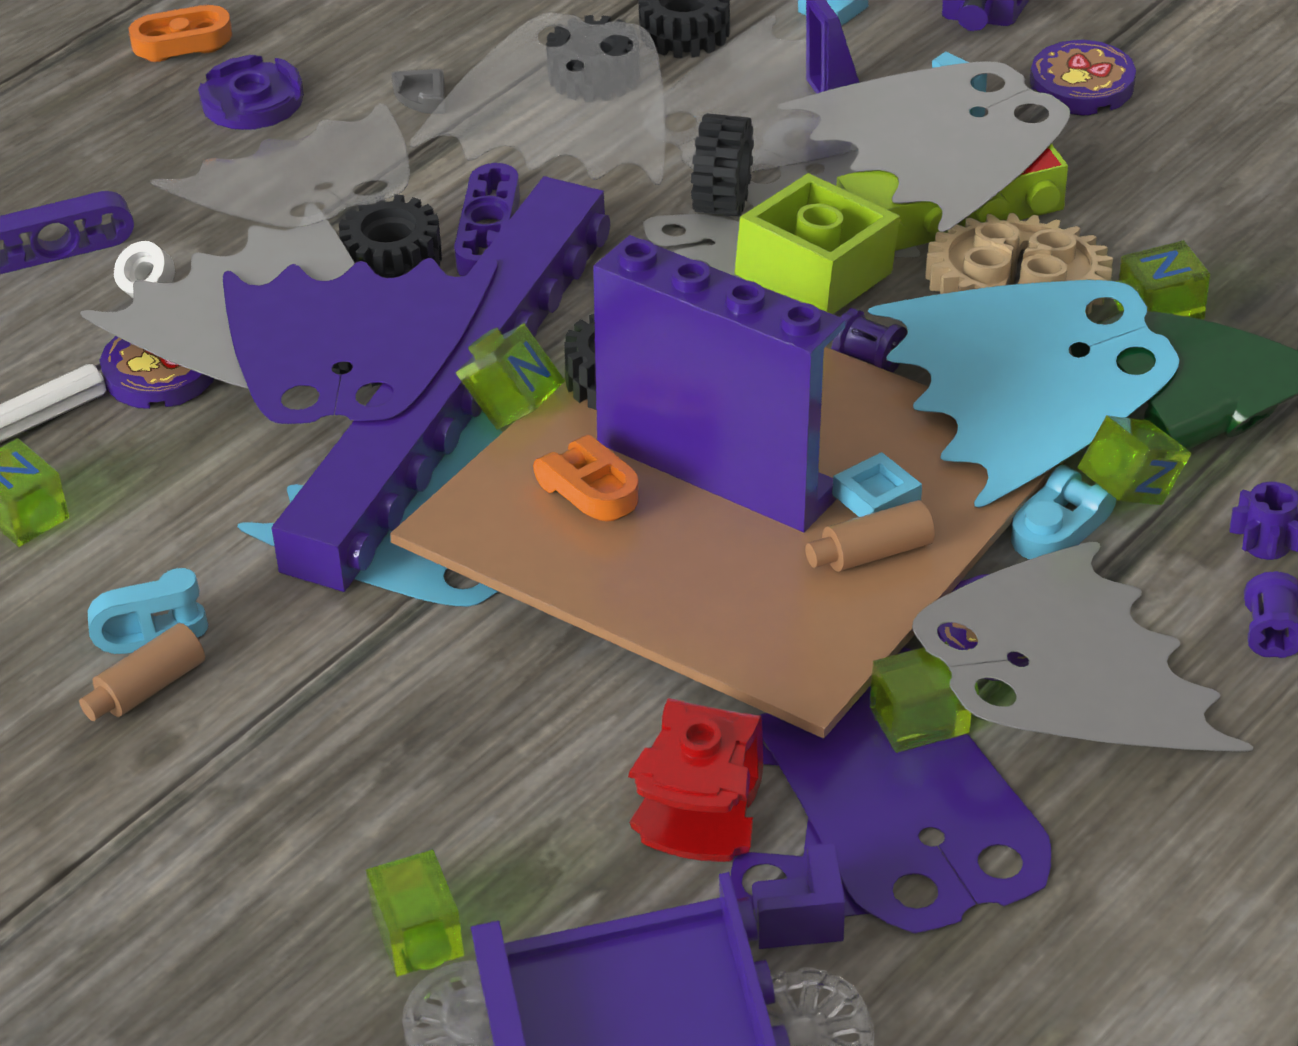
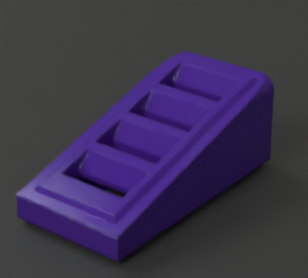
(827, 51)

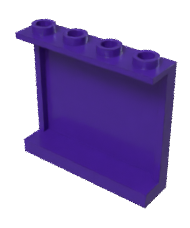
(712, 380)
(633, 980)

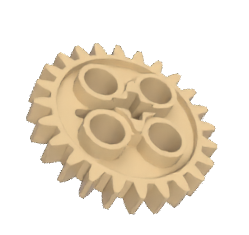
(989, 252)

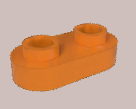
(180, 32)

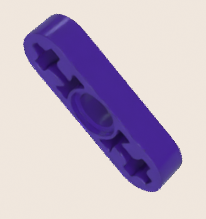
(480, 206)
(73, 243)

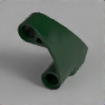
(1222, 380)

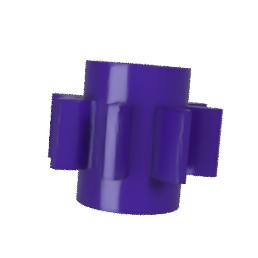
(1267, 520)

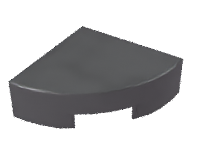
(419, 89)

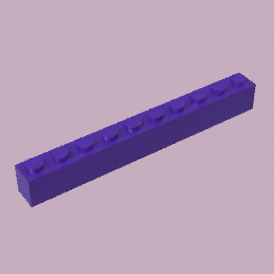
(382, 464)

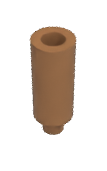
(873, 537)
(143, 673)

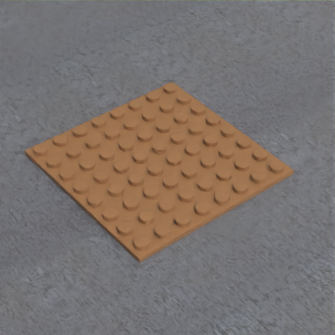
(710, 579)

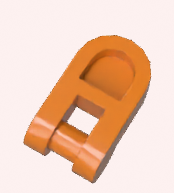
(590, 479)

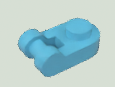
(1045, 523)
(125, 619)

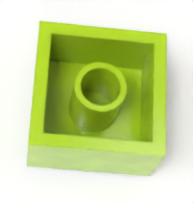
(816, 244)

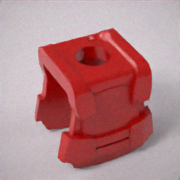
(699, 782)

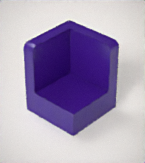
(802, 907)

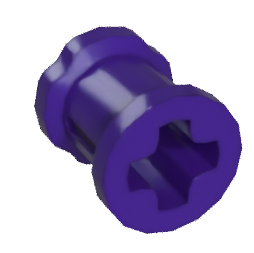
(868, 339)
(1270, 619)

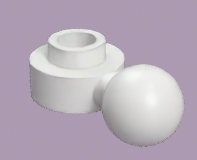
(139, 261)

